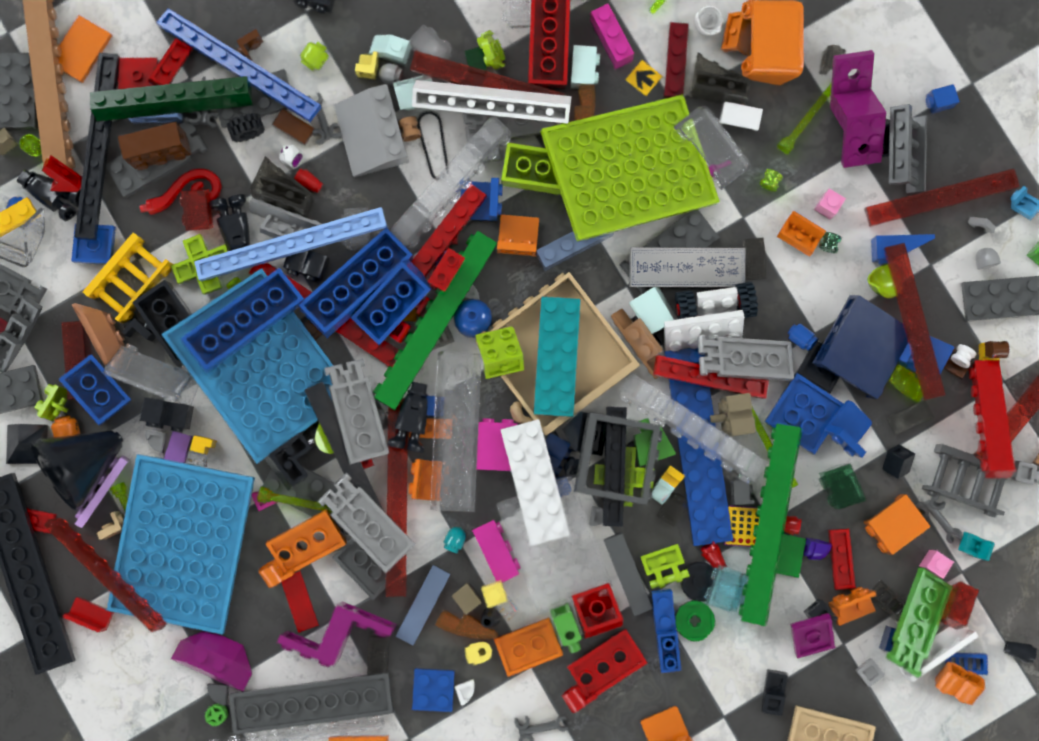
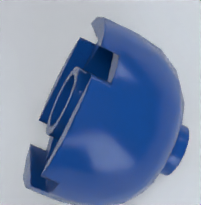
(472, 318)

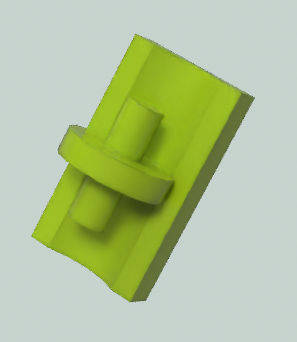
(54, 402)

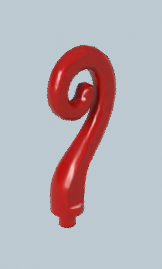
(164, 201)

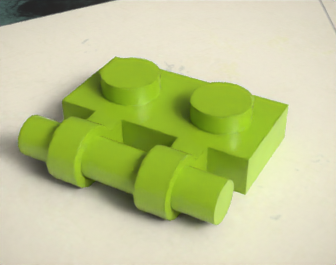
(662, 560)

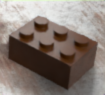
(154, 146)

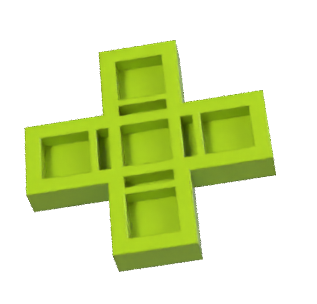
(186, 270)
(633, 475)

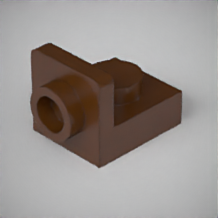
(249, 42)

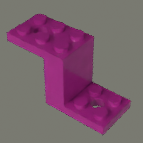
(857, 109)
(336, 634)

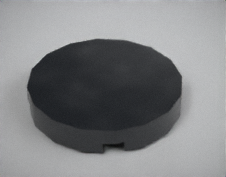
(698, 582)

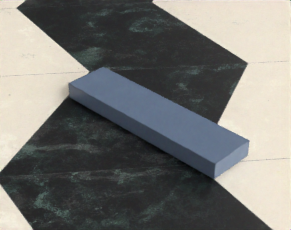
(423, 605)

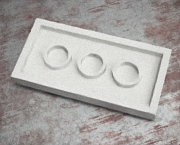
(685, 332)

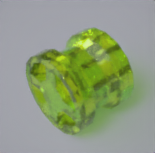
(26, 144)
(771, 180)

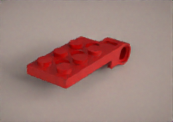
(582, 694)

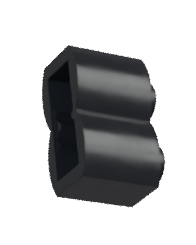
(308, 264)

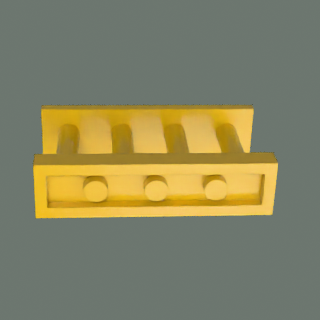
(109, 272)

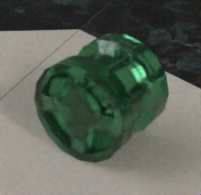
(830, 242)

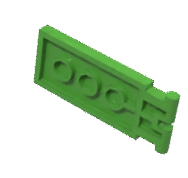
(919, 621)

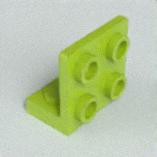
(500, 352)

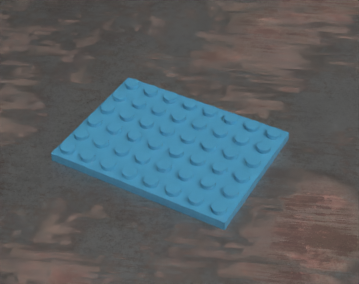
(264, 382)
(183, 540)

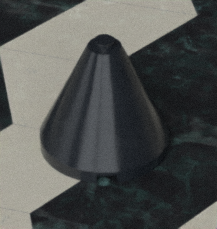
(76, 462)

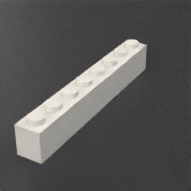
(491, 101)

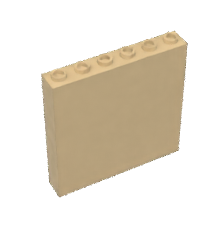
(600, 353)

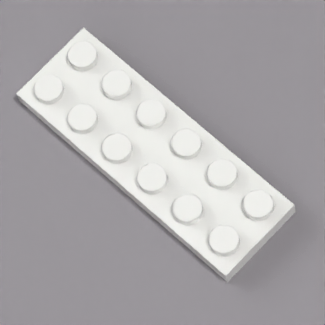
(535, 482)

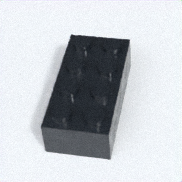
(162, 310)

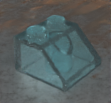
(726, 588)

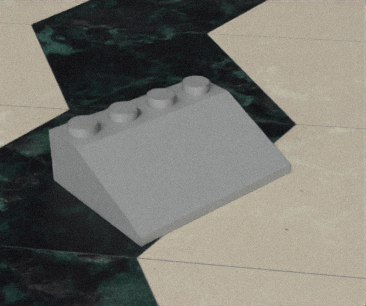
(371, 131)

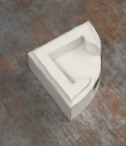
(465, 691)

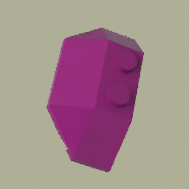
(215, 658)

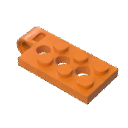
(280, 568)

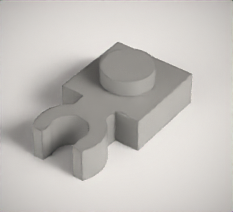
(1026, 473)

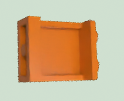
(896, 525)

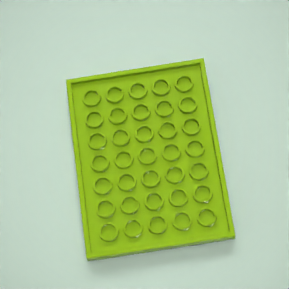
(628, 168)

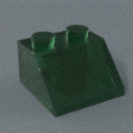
(842, 486)

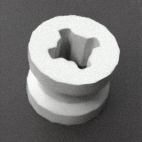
(963, 356)

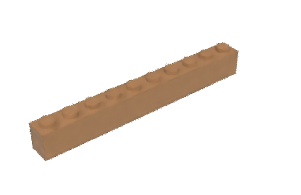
(47, 81)

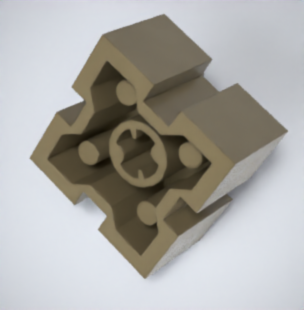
(735, 415)

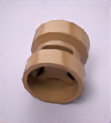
(409, 128)

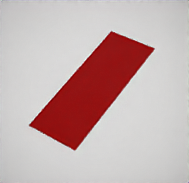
(299, 602)

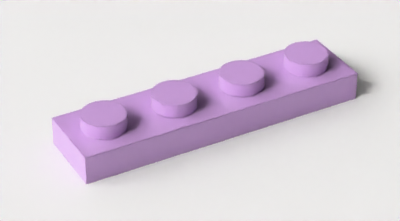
(96, 497)

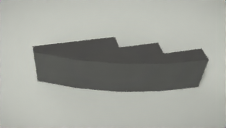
(17, 331)
(627, 574)

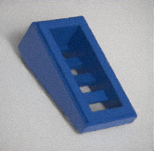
(983, 662)

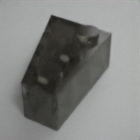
(717, 84)
(280, 190)

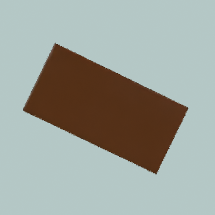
(293, 126)

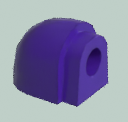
(816, 549)

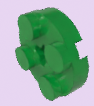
(702, 629)

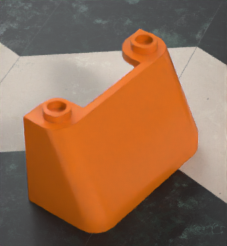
(775, 40)

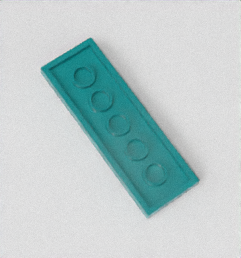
(557, 356)

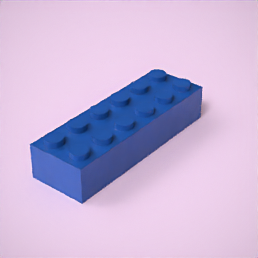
(354, 283)
(242, 320)

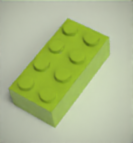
(529, 169)

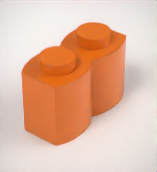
(959, 683)

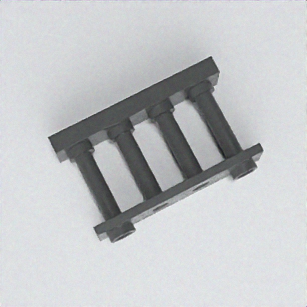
(907, 149)
(965, 460)

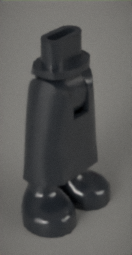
(39, 188)
(232, 227)
(411, 419)

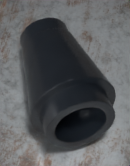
(493, 615)
(1021, 651)

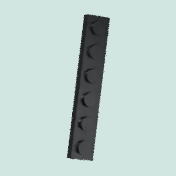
(614, 467)

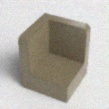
(7, 142)
(467, 598)

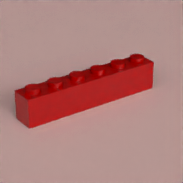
(992, 419)

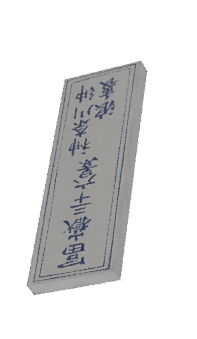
(686, 267)

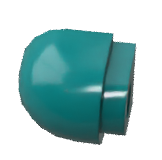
(455, 539)

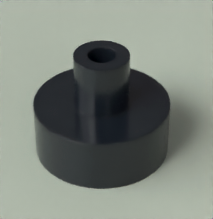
(571, 466)

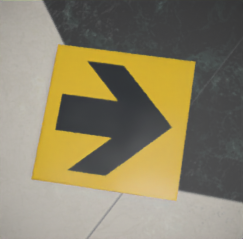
(644, 78)

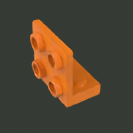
(518, 235)
(422, 480)
(852, 605)
(665, 726)

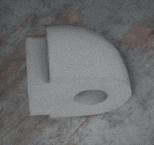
(390, 74)
(987, 258)

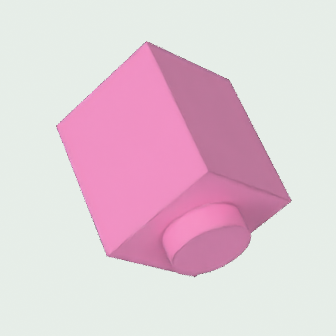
(829, 204)
(936, 563)

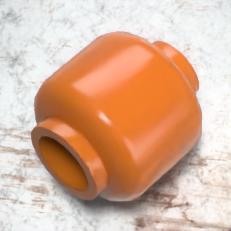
(65, 426)

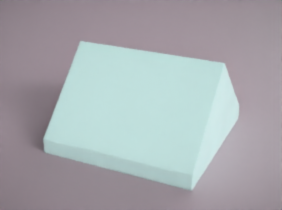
(653, 309)

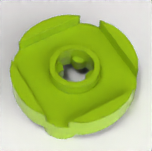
(492, 49)

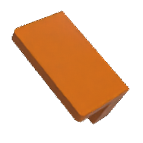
(737, 34)

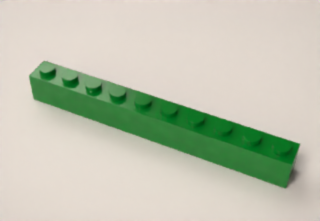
(433, 323)
(771, 524)

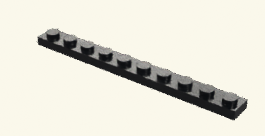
(96, 154)

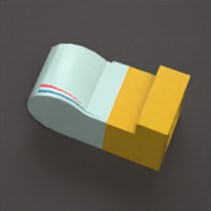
(666, 484)

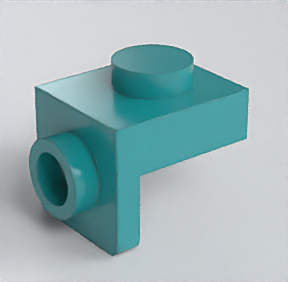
(976, 546)

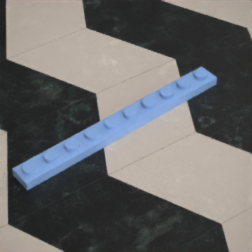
(290, 244)

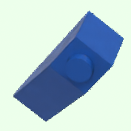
(911, 242)

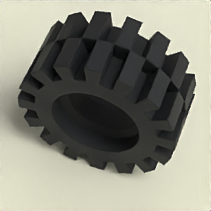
(245, 127)

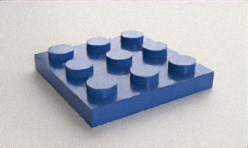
(805, 407)

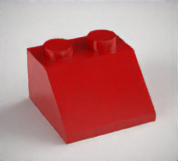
(597, 610)

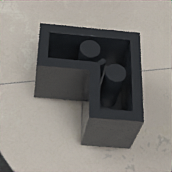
(160, 413)
(284, 461)

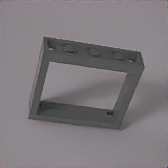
(585, 454)

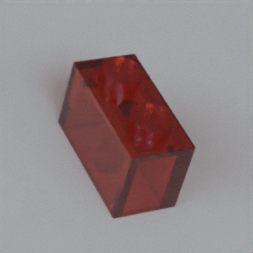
(196, 209)
(959, 605)

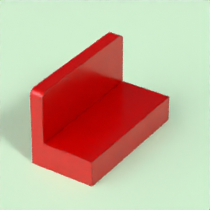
(89, 615)

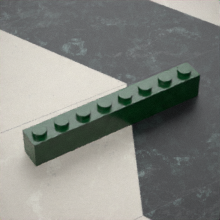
(171, 98)

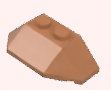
(101, 331)

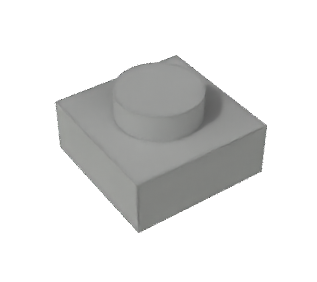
(869, 672)

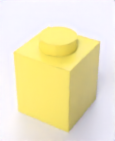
(494, 593)

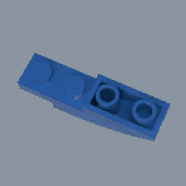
(666, 631)

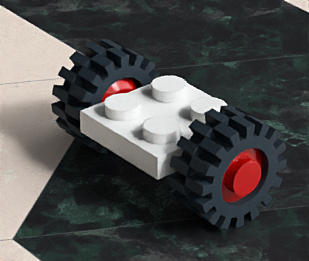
(717, 301)

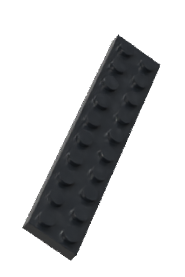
(29, 583)

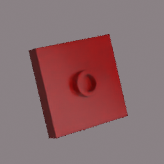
(135, 72)

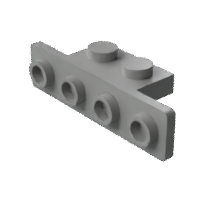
(279, 221)

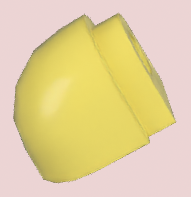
(478, 653)

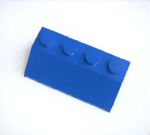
(392, 301)

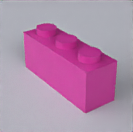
(611, 36)
(497, 551)

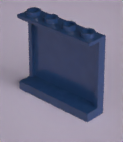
(863, 346)

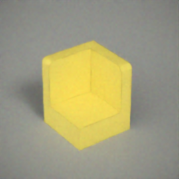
(367, 66)

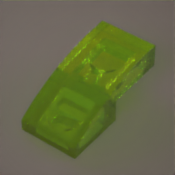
(906, 383)

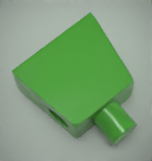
(642, 444)
(565, 622)

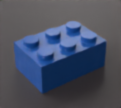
(94, 390)

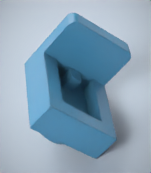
(1024, 203)

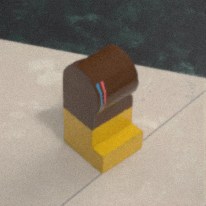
(994, 350)

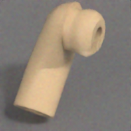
(517, 413)

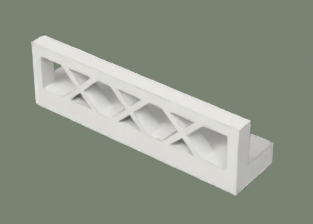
(944, 645)

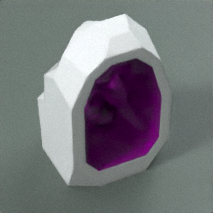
(291, 156)

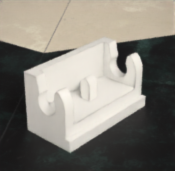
(740, 116)

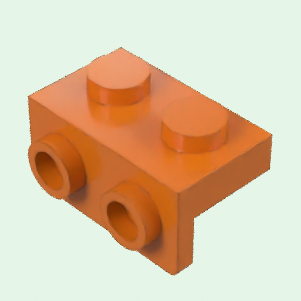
(801, 233)

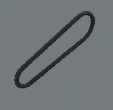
(423, 143)

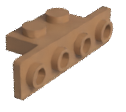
(639, 338)

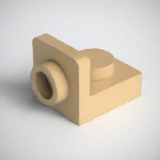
(111, 529)

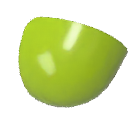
(881, 282)

